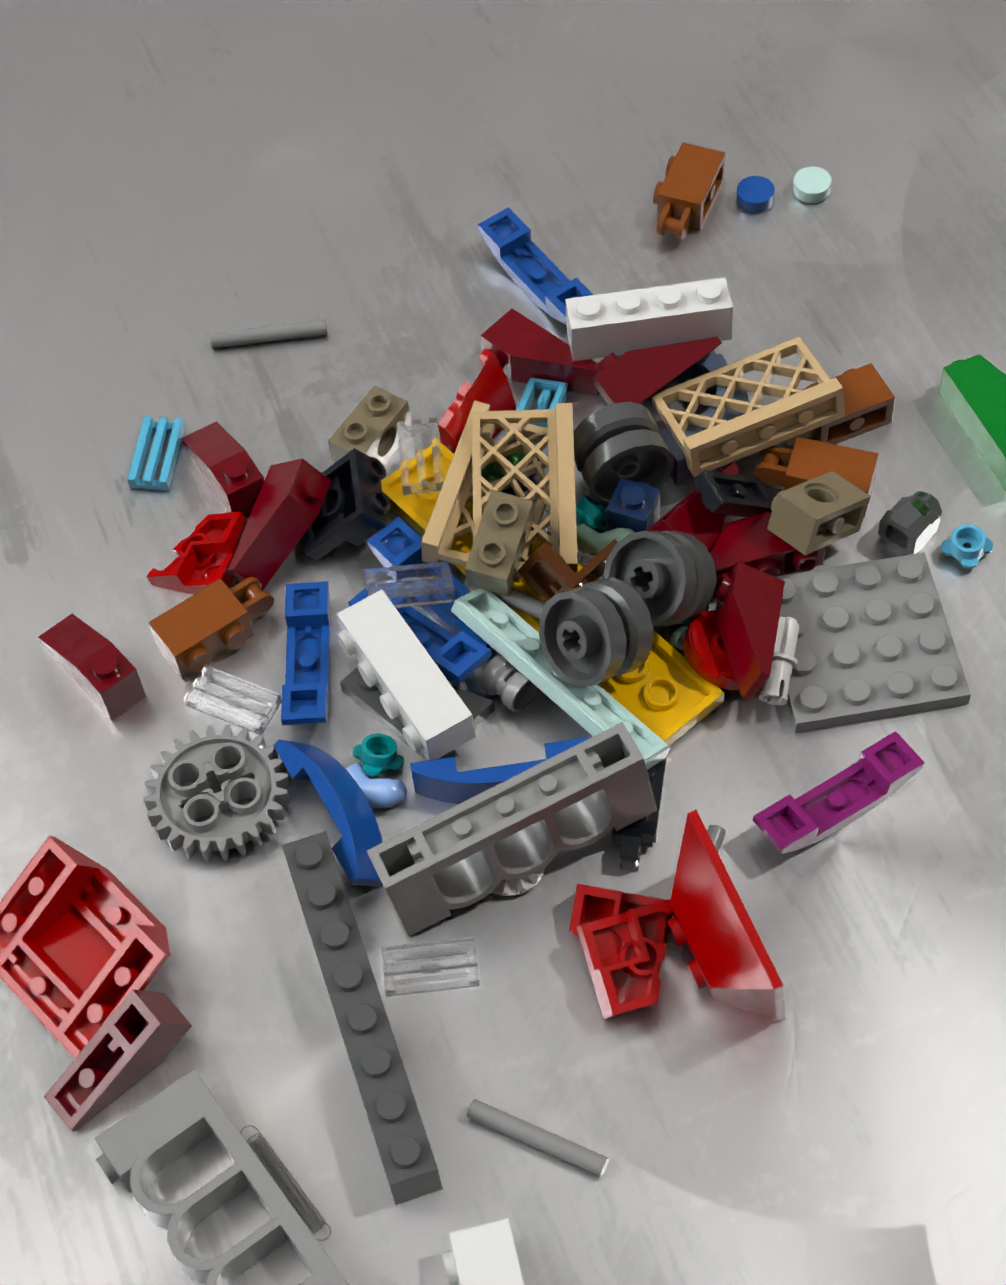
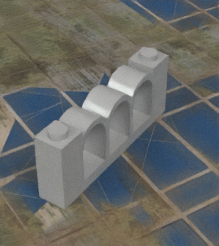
(514, 828)
(166, 1130)

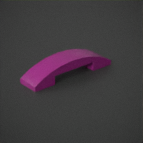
(842, 798)

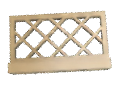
(761, 424)
(560, 477)
(458, 488)

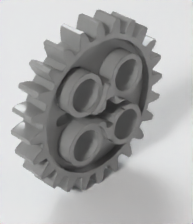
(230, 822)

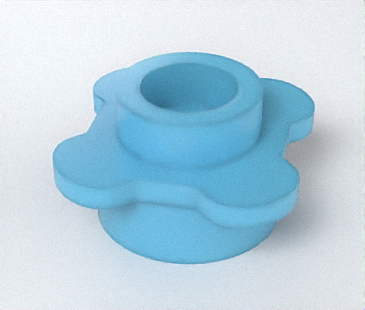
(969, 536)

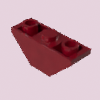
(758, 547)

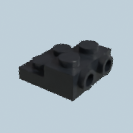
(352, 506)

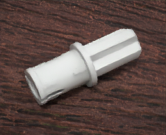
(783, 662)

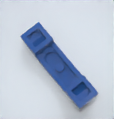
(528, 265)
(400, 546)
(307, 654)
(453, 654)
(442, 782)
(344, 803)

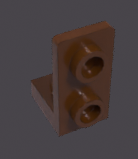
(551, 574)

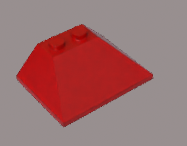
(719, 930)
(75, 942)

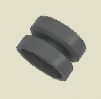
(620, 444)
(668, 572)
(596, 632)

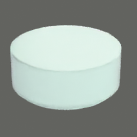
(812, 184)

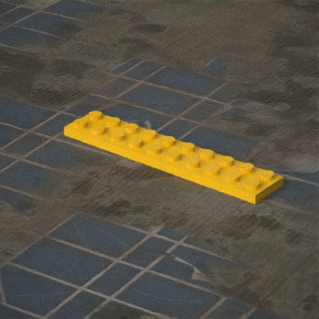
(660, 692)

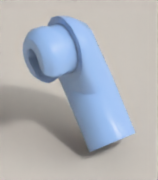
(378, 792)

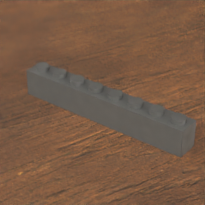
(362, 1020)

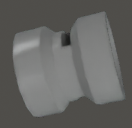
(506, 681)

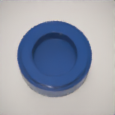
(755, 194)

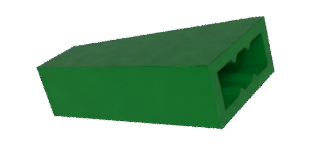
(977, 399)

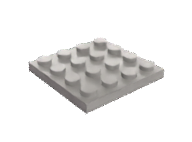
(870, 644)

